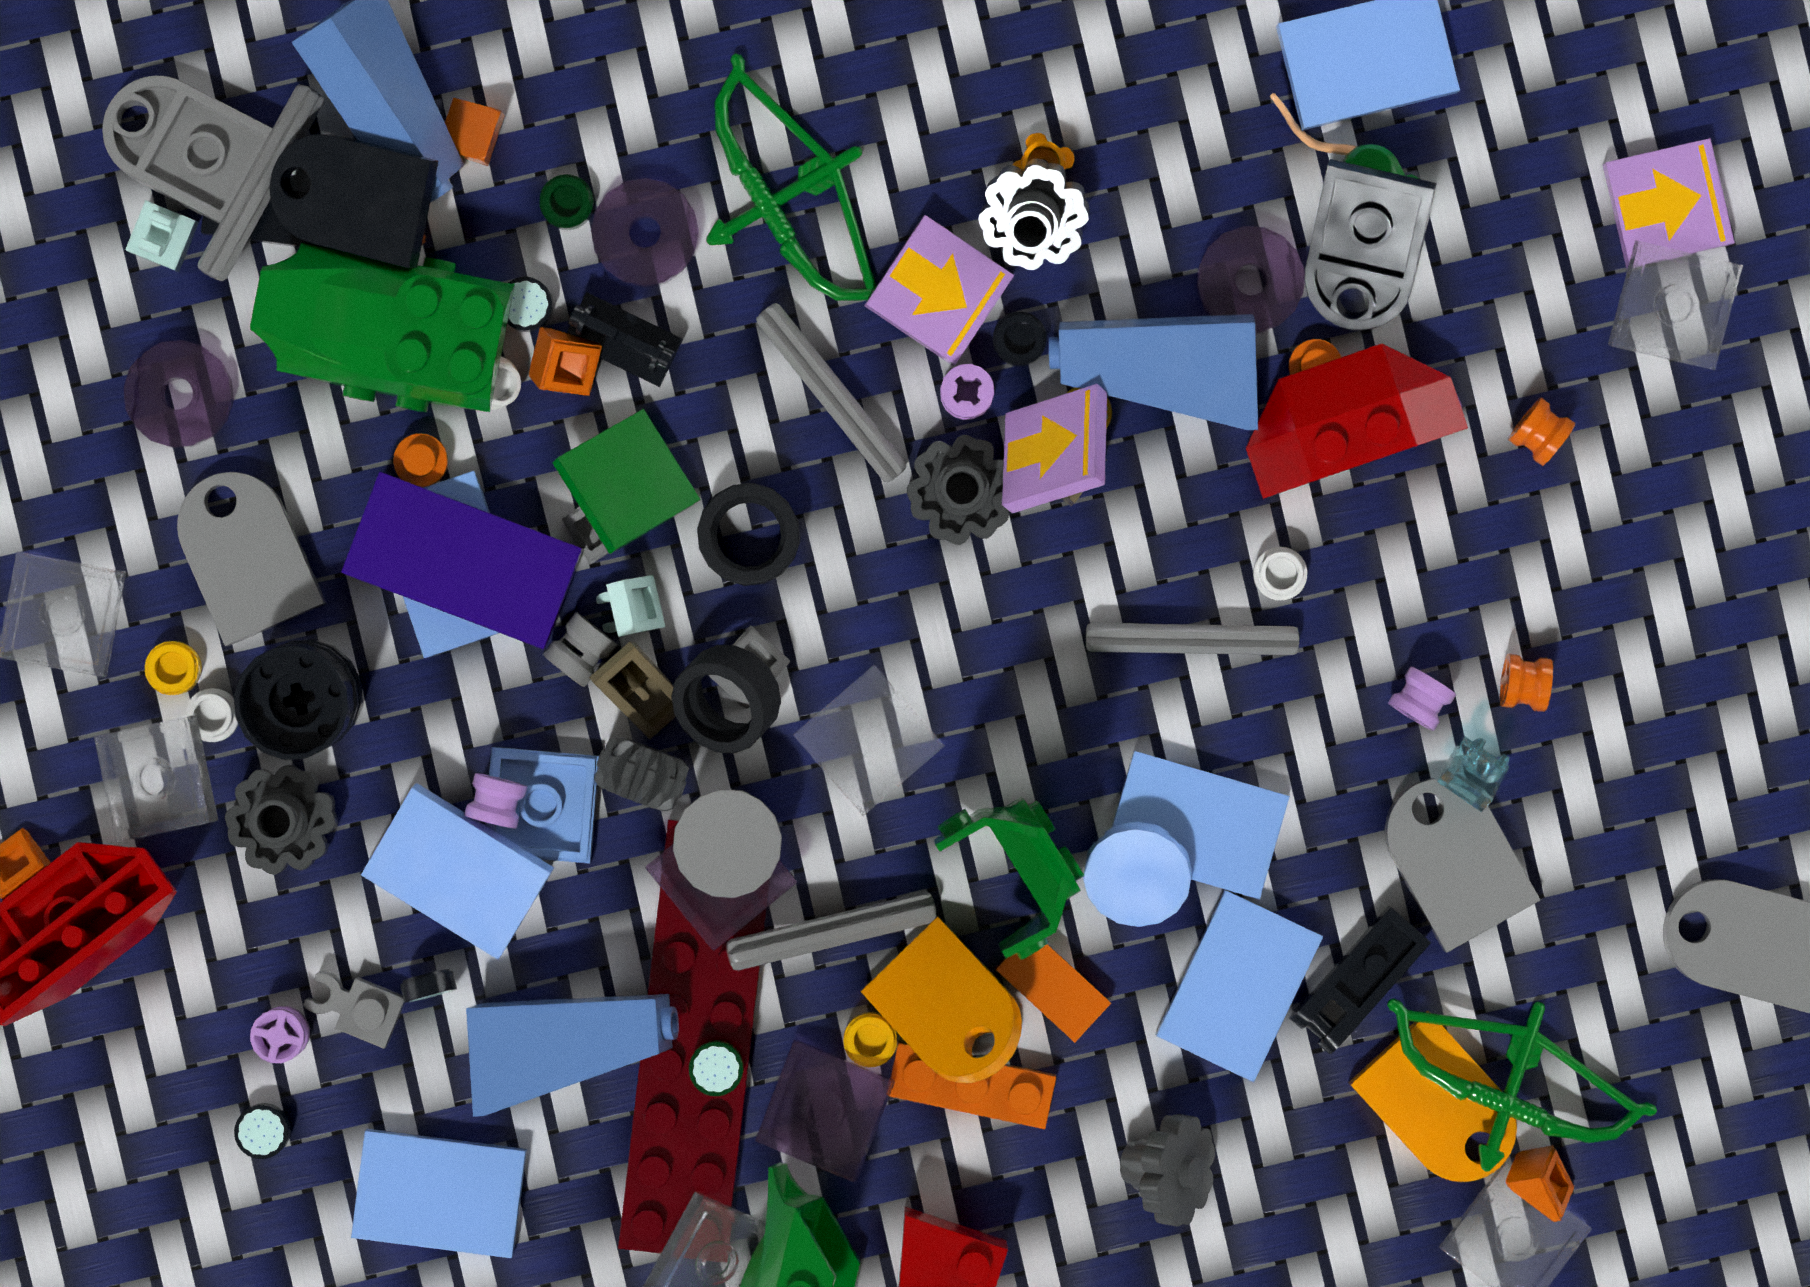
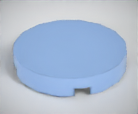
(1137, 874)

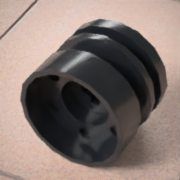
(287, 728)

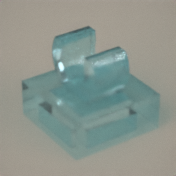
(1474, 773)

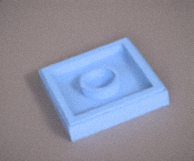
(558, 803)

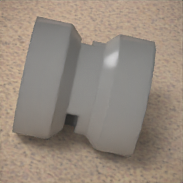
(585, 638)

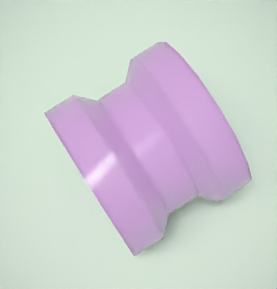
(965, 404)
(1422, 698)
(495, 800)
(267, 1041)

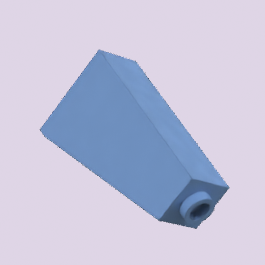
(378, 84)
(1171, 363)
(549, 1044)

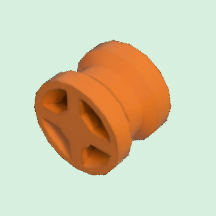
(1541, 431)
(1526, 682)

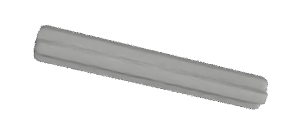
(255, 189)
(831, 392)
(1192, 639)
(831, 931)

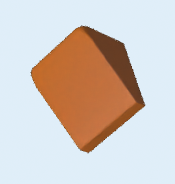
(474, 129)
(564, 362)
(19, 861)
(1541, 1181)

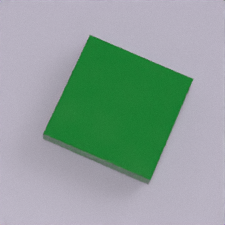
(626, 481)

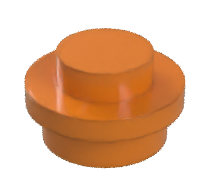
(1311, 354)
(420, 460)

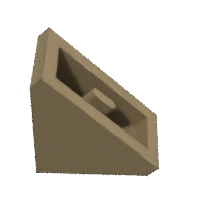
(637, 688)

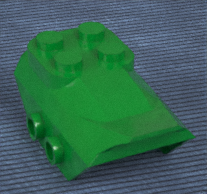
(384, 327)
(1044, 869)
(800, 1241)

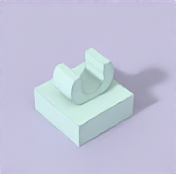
(162, 236)
(633, 606)

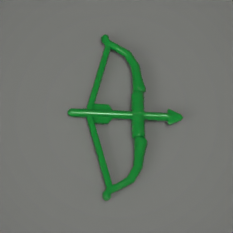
(813, 178)
(1523, 1053)

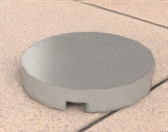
(727, 843)

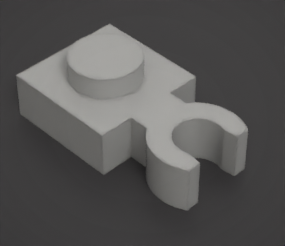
(364, 1010)

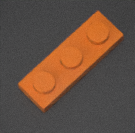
(1008, 1095)

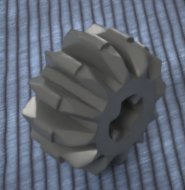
(641, 773)

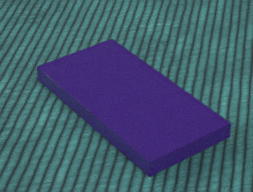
(462, 560)

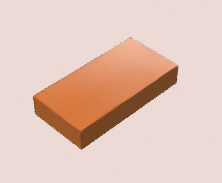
(1055, 990)

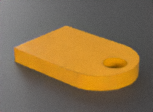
(945, 1000)
(1425, 1114)

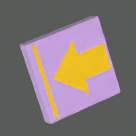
(1669, 199)
(939, 290)
(1054, 448)

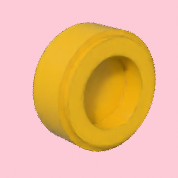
(173, 668)
(869, 1039)

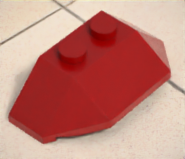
(1349, 417)
(75, 923)

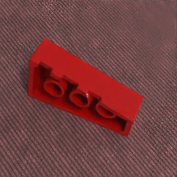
(947, 1254)

